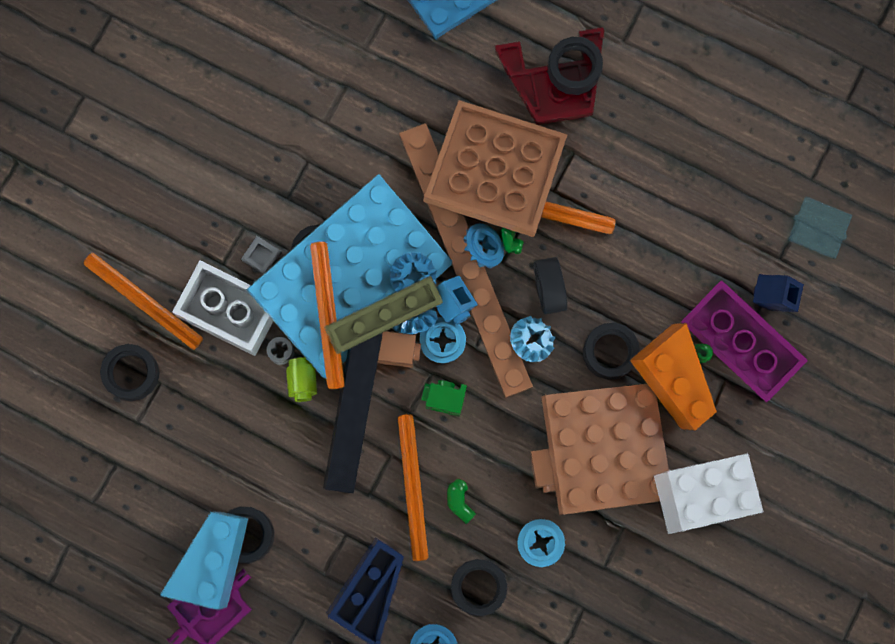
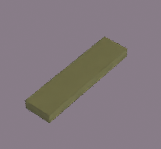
(383, 314)

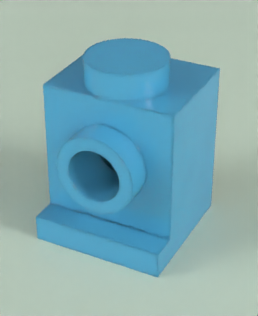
(456, 300)

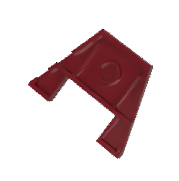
(537, 92)

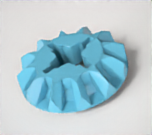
(452, 350)
(533, 351)
(554, 548)

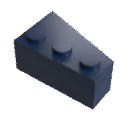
(367, 594)

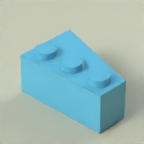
(210, 563)

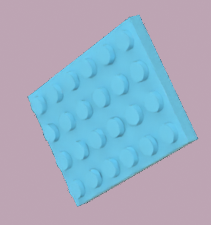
(362, 247)

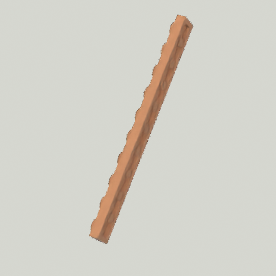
(452, 229)

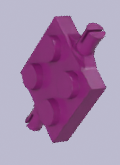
(209, 624)

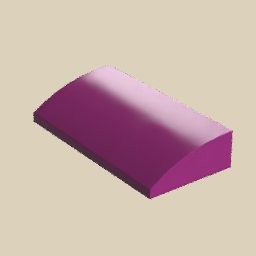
(744, 341)

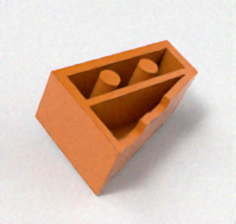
(676, 376)

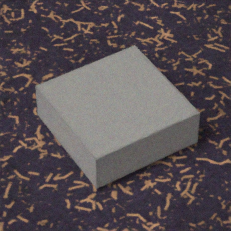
(261, 255)

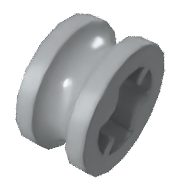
(272, 346)

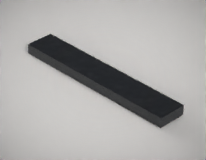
(352, 416)

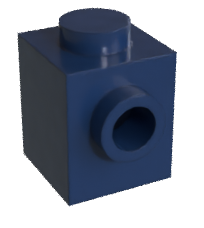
(778, 293)

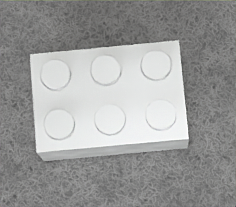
(223, 308)
(708, 493)

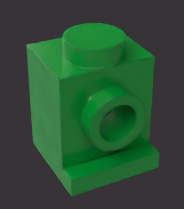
(444, 397)

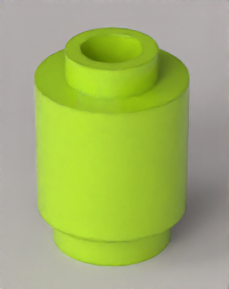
(301, 379)

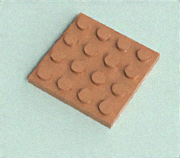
(495, 168)
(605, 447)

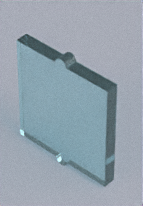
(820, 227)

